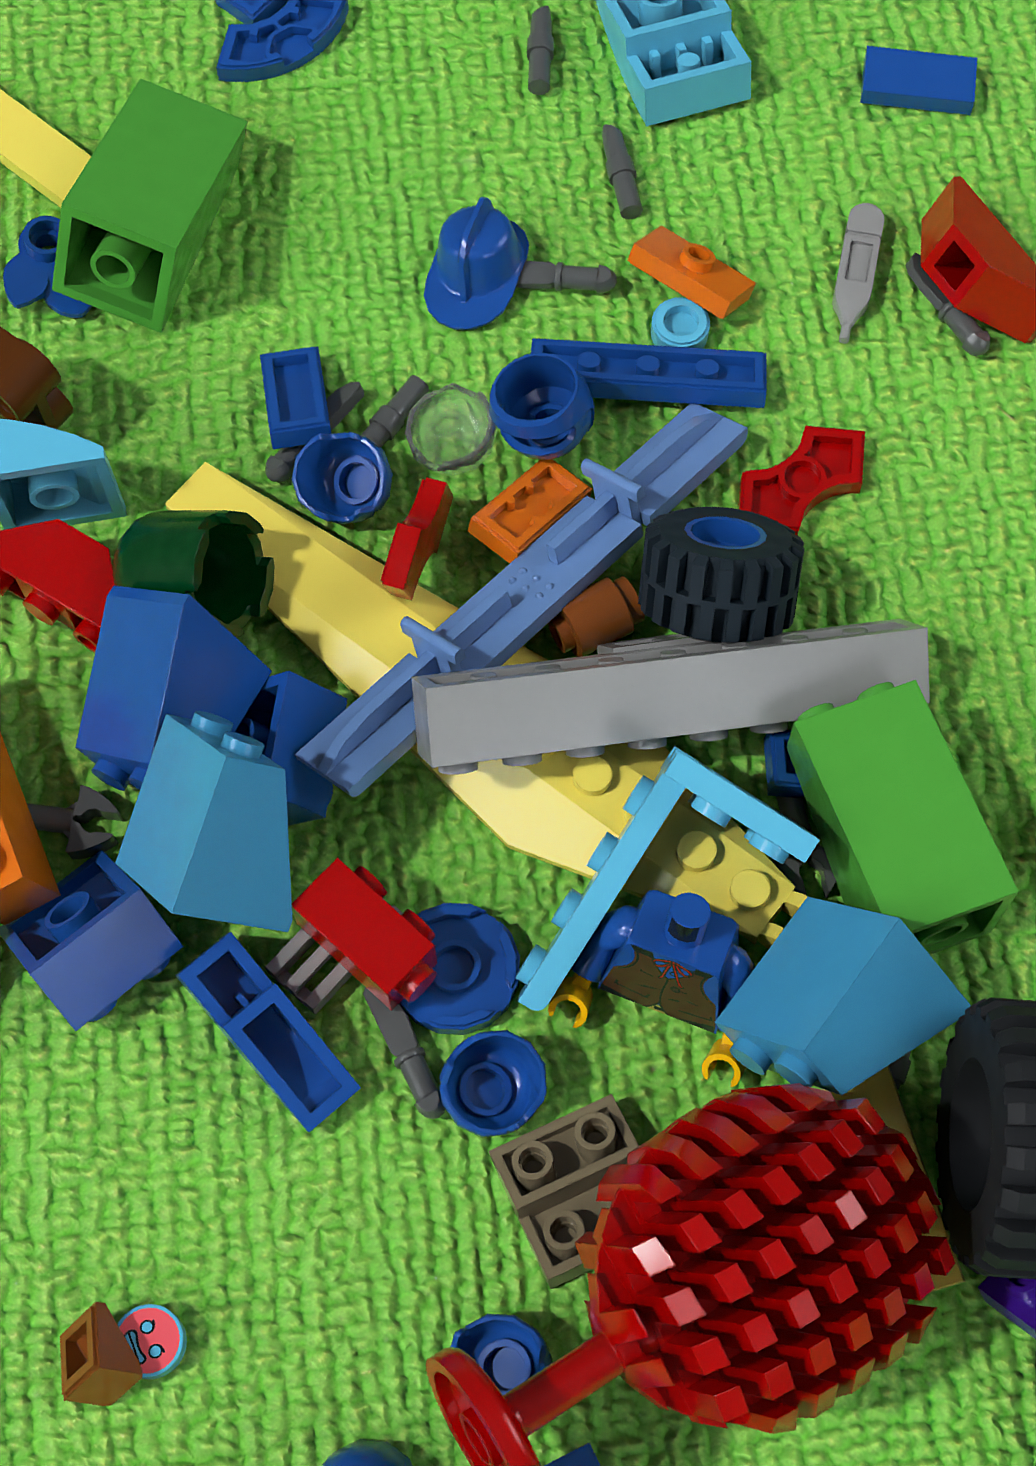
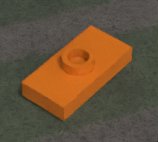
(691, 271)
(527, 508)

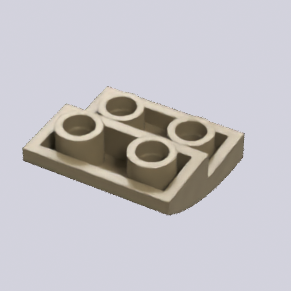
(556, 1178)

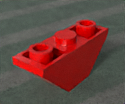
(979, 262)
(58, 575)

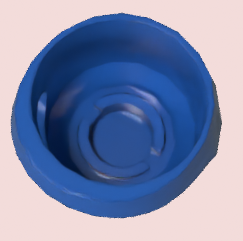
(541, 406)

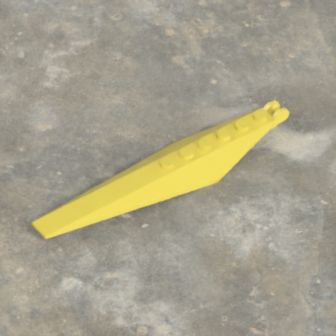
(544, 810)

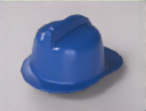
(475, 267)

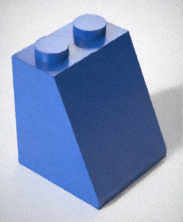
(154, 660)

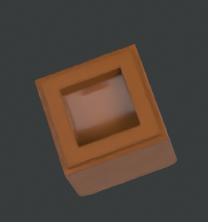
(97, 1359)

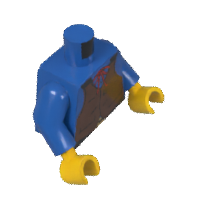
(667, 958)

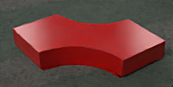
(821, 467)
(417, 538)

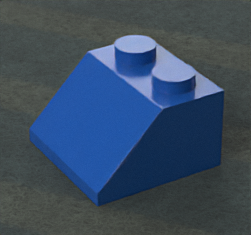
(285, 719)
(92, 941)

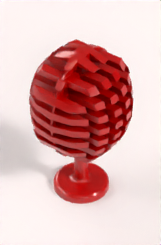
(736, 1275)

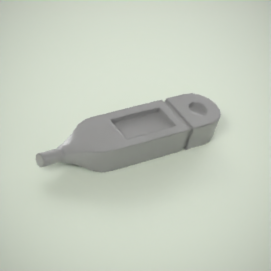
(857, 266)

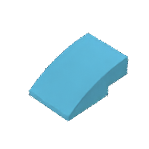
(676, 55)
(54, 477)

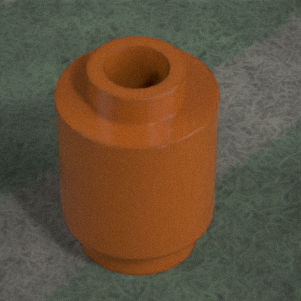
(597, 616)

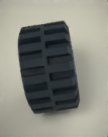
(720, 574)

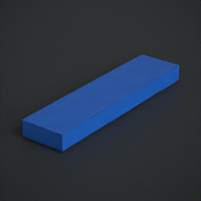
(665, 372)

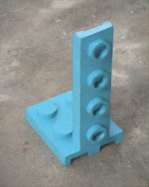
(617, 858)

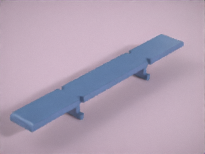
(526, 592)

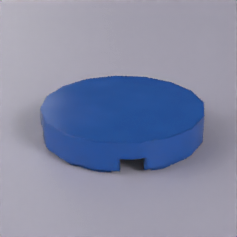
(472, 968)

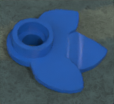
(31, 272)

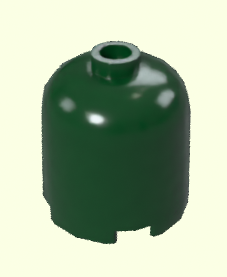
(202, 555)

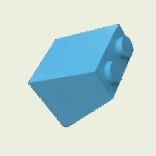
(212, 826)
(838, 998)

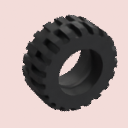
(990, 1138)

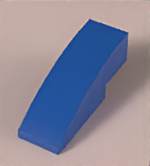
(268, 1031)

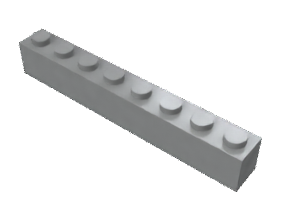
(656, 693)

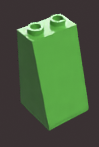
(146, 204)
(899, 816)

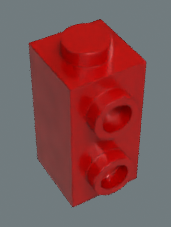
(366, 934)

